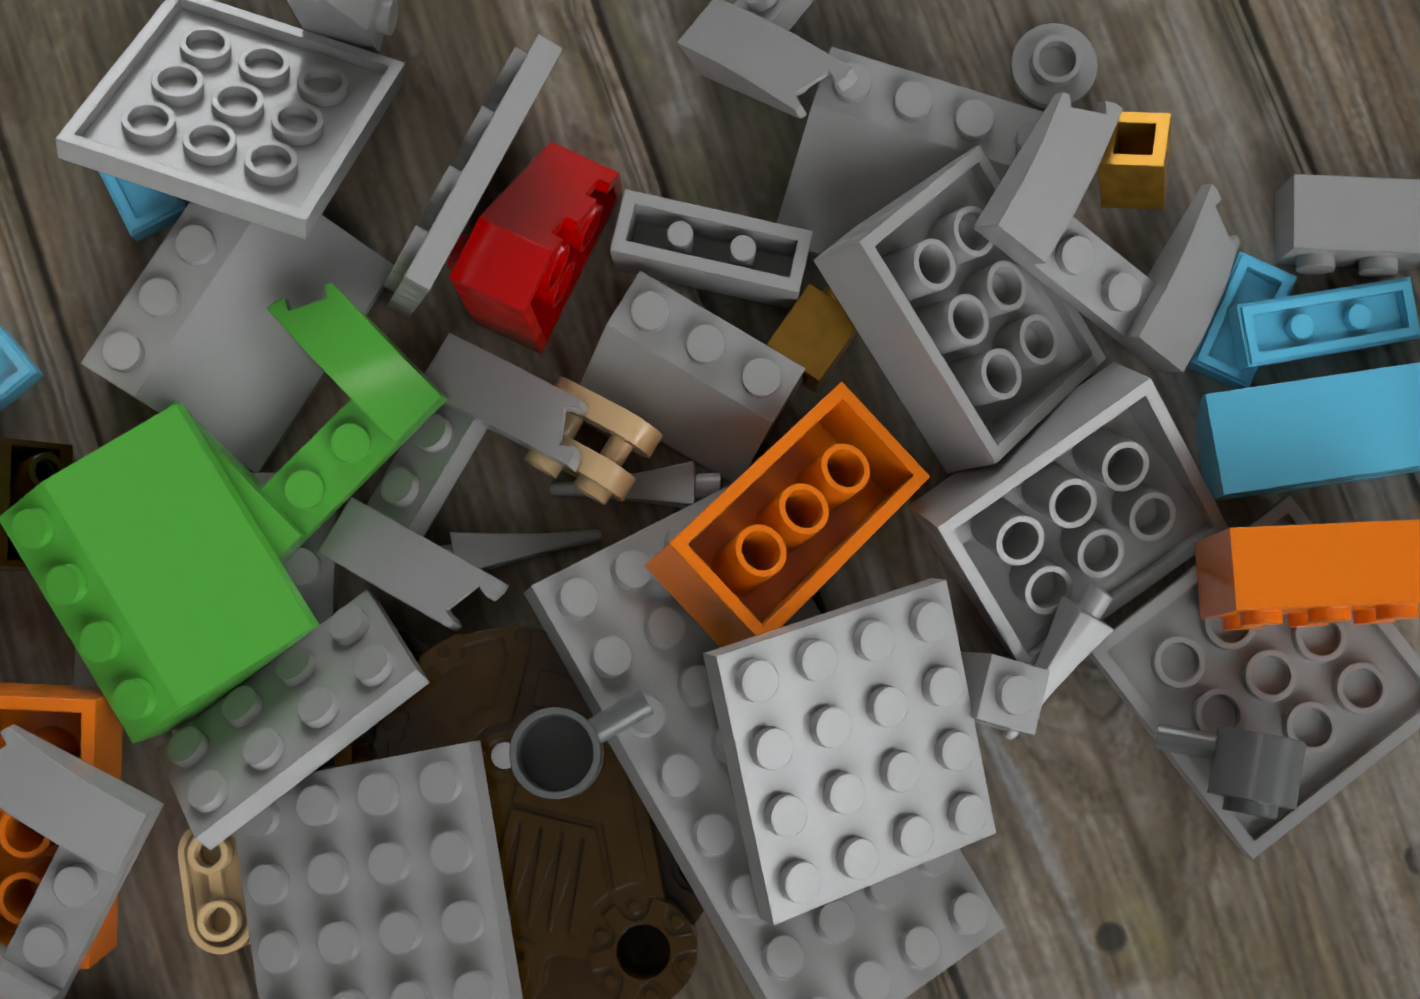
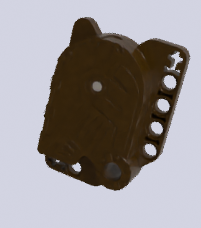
(570, 865)

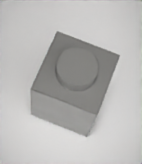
(1004, 691)

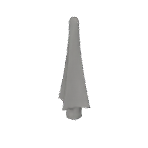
(667, 486)
(500, 549)
(1072, 637)

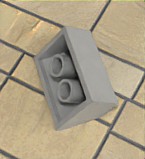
(692, 377)

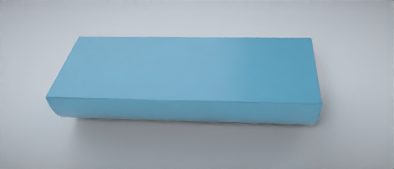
(1310, 432)

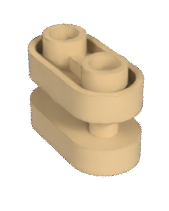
(601, 473)
(213, 895)

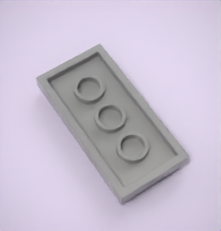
(289, 719)

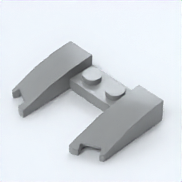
(757, 55)
(1034, 224)
(387, 535)
(99, 836)

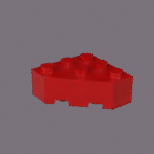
(534, 245)

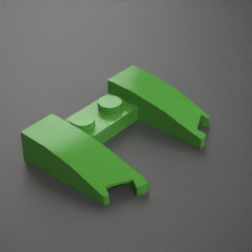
(385, 409)

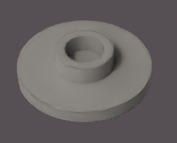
(1052, 62)

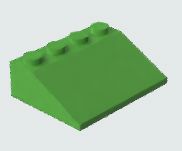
(158, 573)

